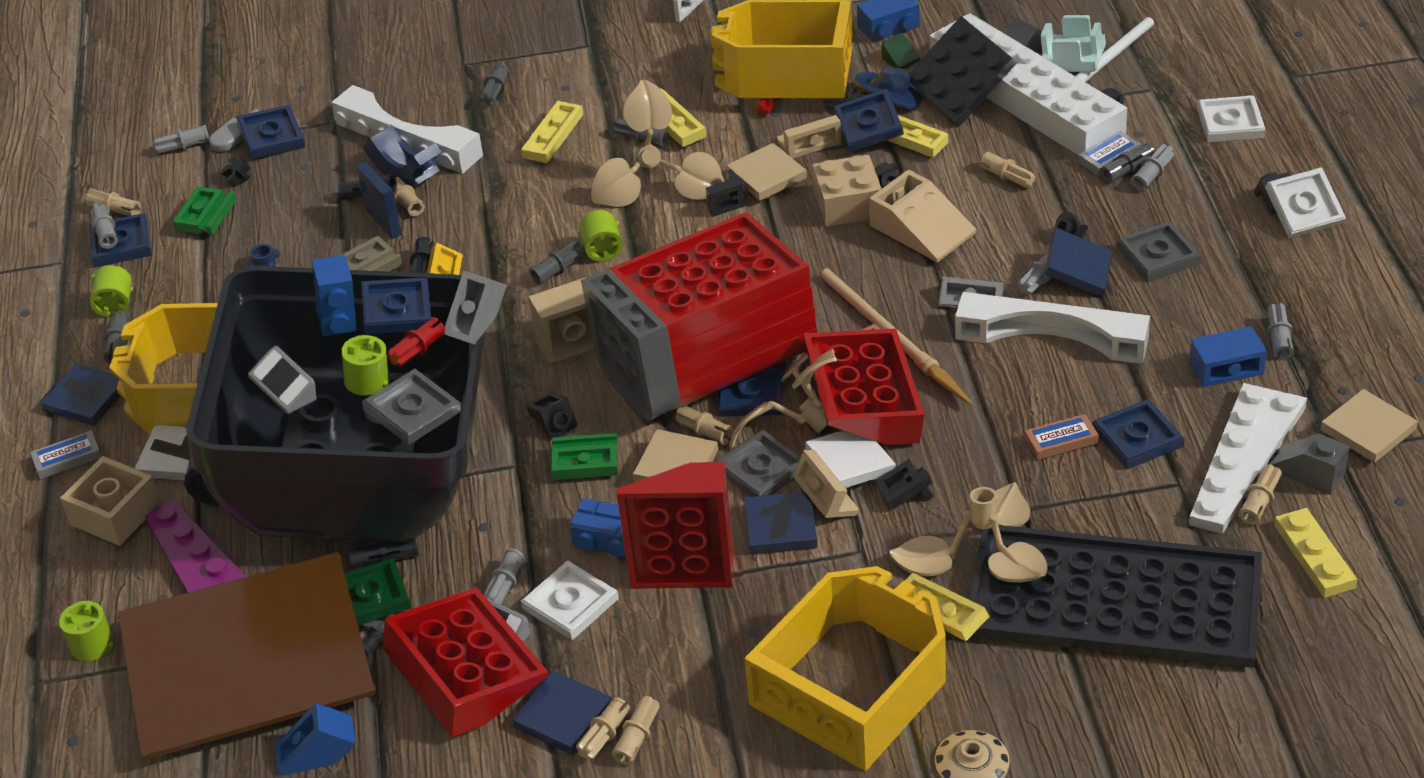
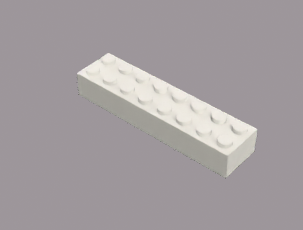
(1049, 95)

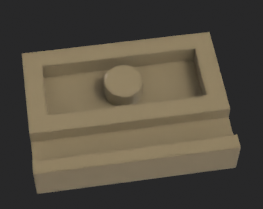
(373, 256)

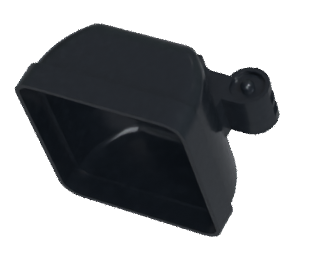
(329, 462)

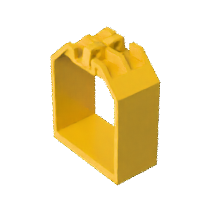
(783, 48)
(155, 338)
(817, 712)

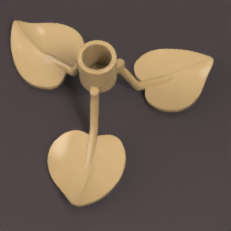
(615, 182)
(811, 408)
(988, 509)

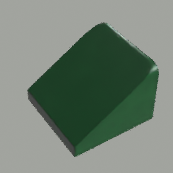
(899, 52)

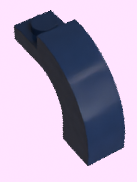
(394, 157)

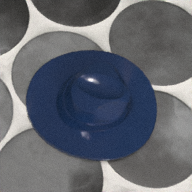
(895, 81)

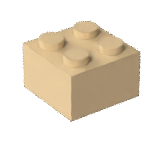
(845, 189)
(561, 322)
(111, 500)

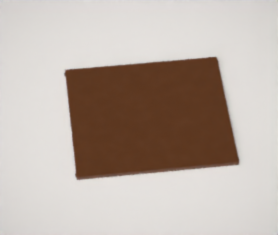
(243, 655)

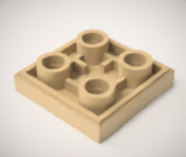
(768, 171)
(1369, 425)
(672, 450)

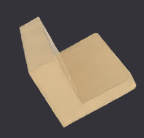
(811, 137)
(823, 486)

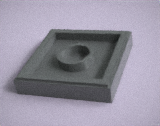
(1158, 251)
(411, 406)
(760, 465)

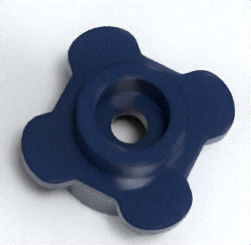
(263, 256)

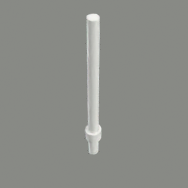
(1119, 46)

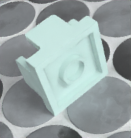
(1077, 48)

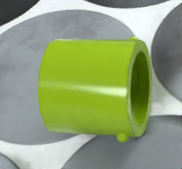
(600, 235)
(110, 290)
(365, 365)
(86, 630)

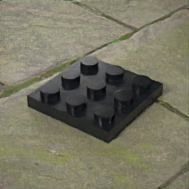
(960, 70)

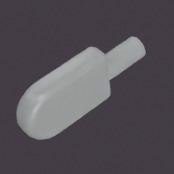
(227, 136)

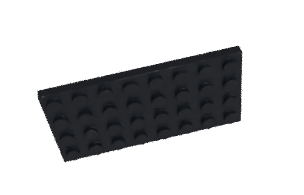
(1125, 597)

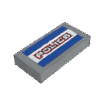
(1107, 151)
(65, 454)

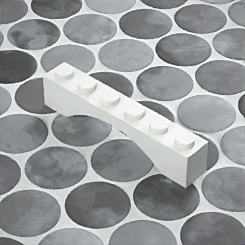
(361, 113)
(1113, 333)

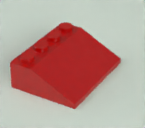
(868, 385)
(678, 528)
(461, 659)

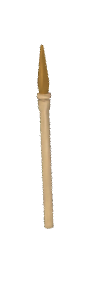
(926, 364)

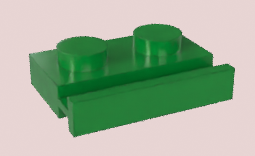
(204, 211)
(584, 456)

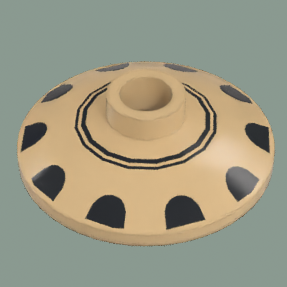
(955, 760)

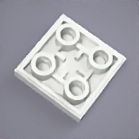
(852, 457)

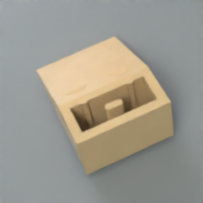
(919, 216)

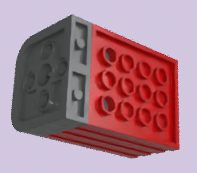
(699, 314)

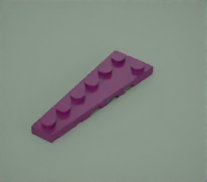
(189, 550)

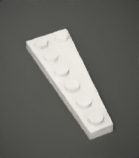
(1248, 442)

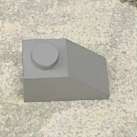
(474, 307)

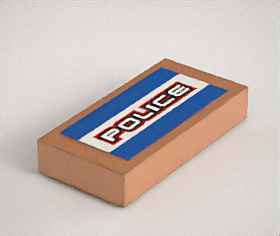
(1061, 436)

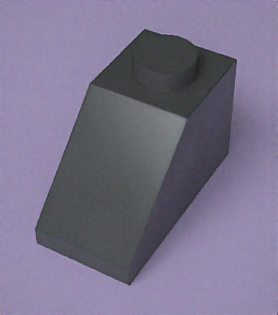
(1314, 461)

